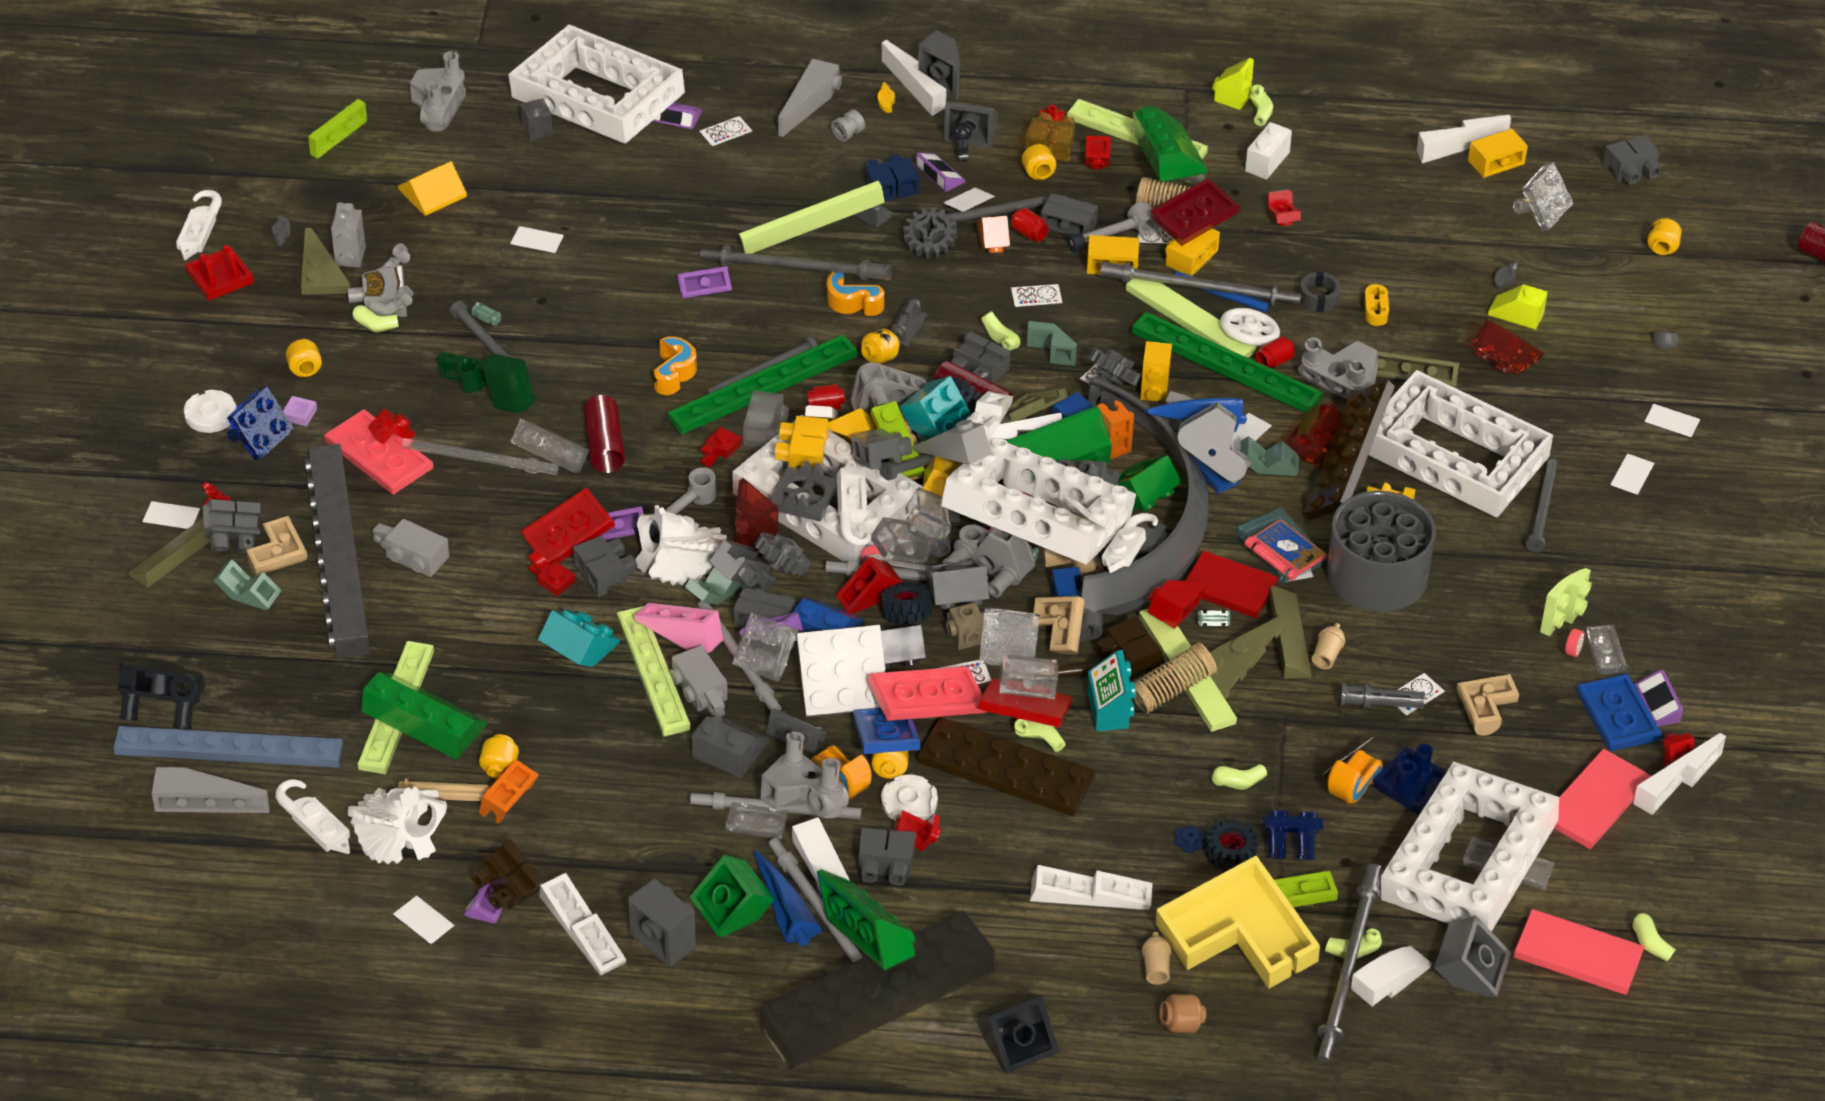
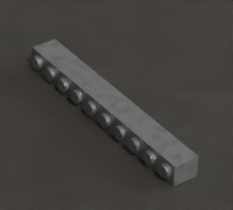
(338, 550)

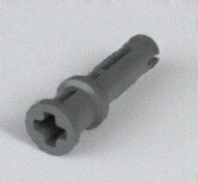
(1369, 696)

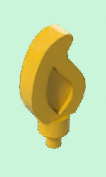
(886, 98)

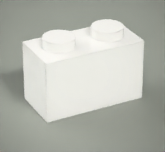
(1268, 150)

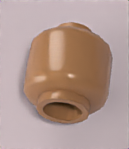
(1182, 1013)

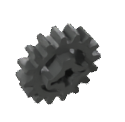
(930, 232)
(1115, 366)
(782, 553)

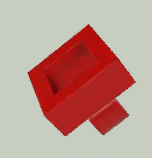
(1677, 747)

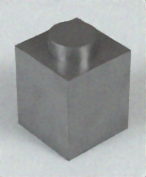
(536, 119)

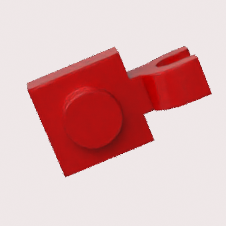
(719, 444)
(551, 577)

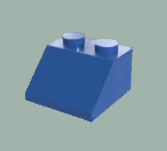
(821, 616)

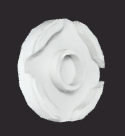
(209, 411)
(909, 794)

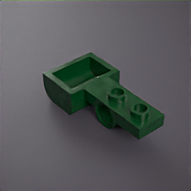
(502, 375)

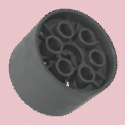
(1368, 541)

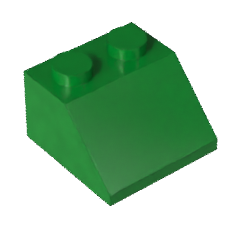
(1150, 481)
(731, 896)

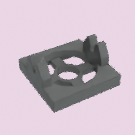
(801, 507)

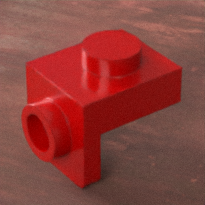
(1097, 152)
(1282, 208)
(389, 423)
(926, 831)

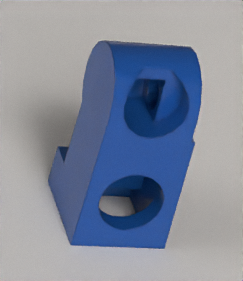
(1066, 582)

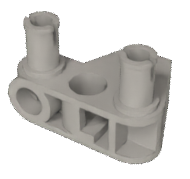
(439, 92)
(1342, 372)
(881, 385)
(1214, 430)
(1002, 553)
(788, 787)

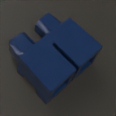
(895, 176)

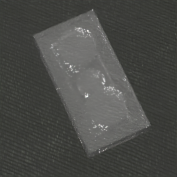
(1606, 649)
(756, 820)

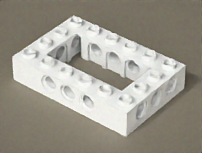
(652, 83)
(1422, 396)
(976, 494)
(887, 497)
(1522, 808)

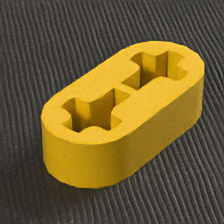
(1380, 305)

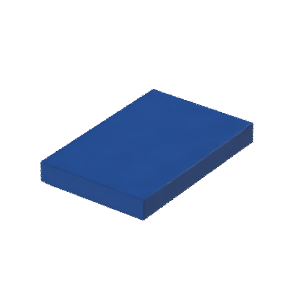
(1618, 712)
(884, 736)

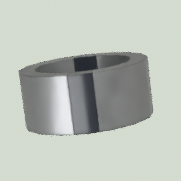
(1317, 302)

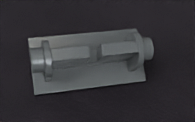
(908, 322)
(781, 724)

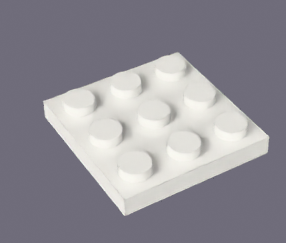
(837, 669)

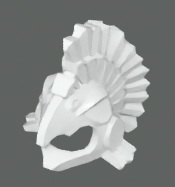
(682, 549)
(390, 822)

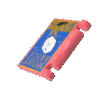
(1285, 549)

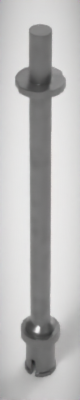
(864, 269)
(1127, 272)
(1368, 893)

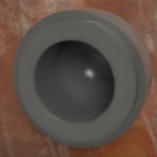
(1665, 339)

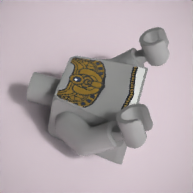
(384, 288)

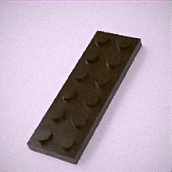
(1348, 449)
(1006, 766)

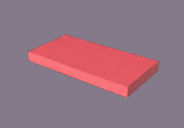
(385, 463)
(926, 693)
(1598, 798)
(1579, 952)

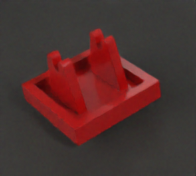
(219, 273)

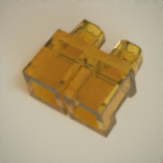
(1056, 134)

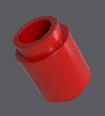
(1029, 225)
(1276, 352)
(826, 396)

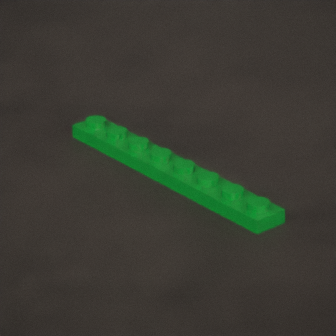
(1228, 363)
(768, 380)

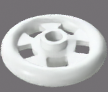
(1249, 326)

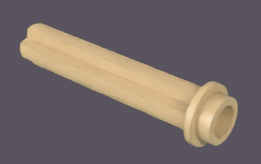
(450, 791)

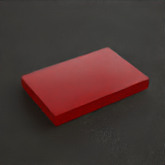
(568, 525)
(1233, 584)
(1033, 709)

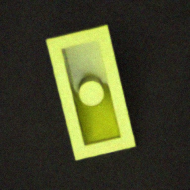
(1234, 84)
(1520, 305)

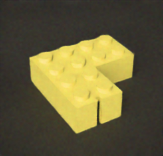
(1242, 910)

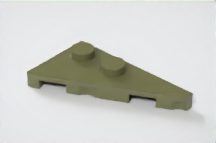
(319, 269)
(1033, 402)
(1242, 653)

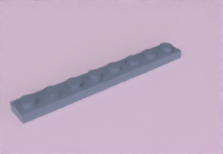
(228, 746)

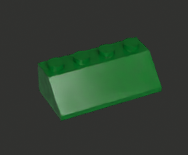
(1166, 145)
(1071, 438)
(421, 714)
(865, 921)

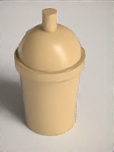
(1329, 644)
(1157, 959)

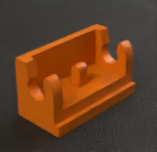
(1119, 428)
(507, 790)

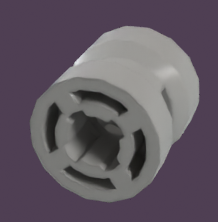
(850, 124)

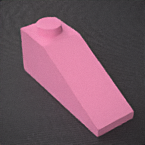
(683, 625)

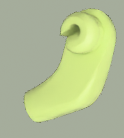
(1262, 103)
(372, 321)
(999, 332)
(1037, 730)
(1238, 778)
(1648, 937)
(1370, 942)

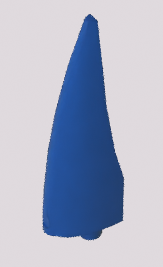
(1184, 409)
(789, 908)

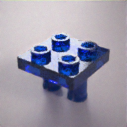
(259, 423)
(1411, 778)
(1305, 825)

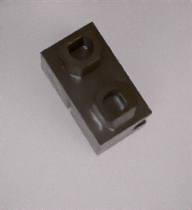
(1136, 646)
(508, 876)

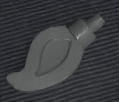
(281, 230)
(1505, 276)

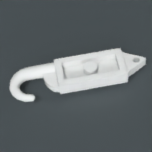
(198, 225)
(852, 502)
(1127, 542)
(314, 818)

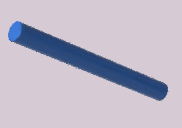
(1242, 299)

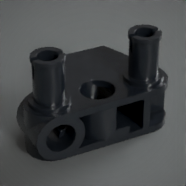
(159, 681)

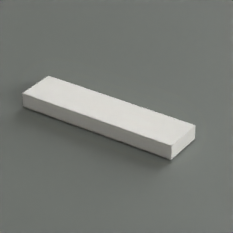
(821, 412)

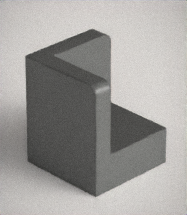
(875, 216)

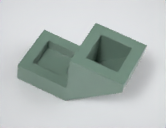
(1052, 337)
(1275, 461)
(239, 586)
(715, 588)

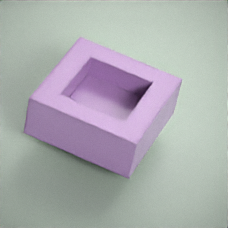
(300, 410)

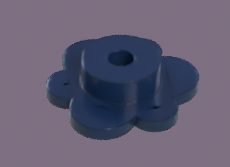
(1189, 839)

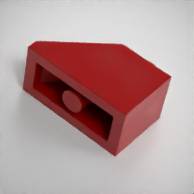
(867, 585)
(1175, 600)

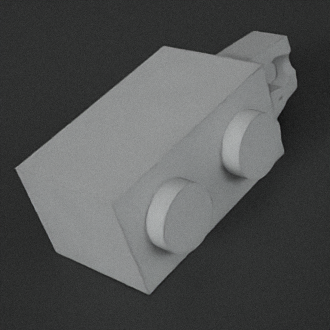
(348, 236)
(413, 546)
(700, 680)

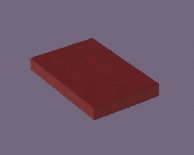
(1194, 211)

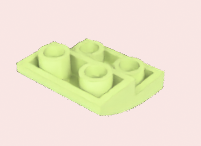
(1566, 601)

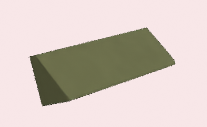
(1403, 366)
(170, 555)
(1291, 641)

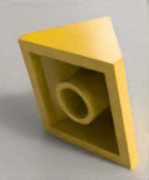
(434, 189)
(851, 423)

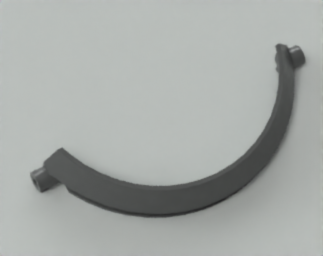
(1133, 584)

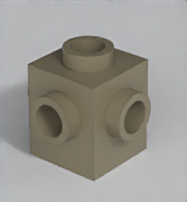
(965, 625)

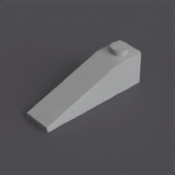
(811, 92)
(962, 443)
(194, 791)

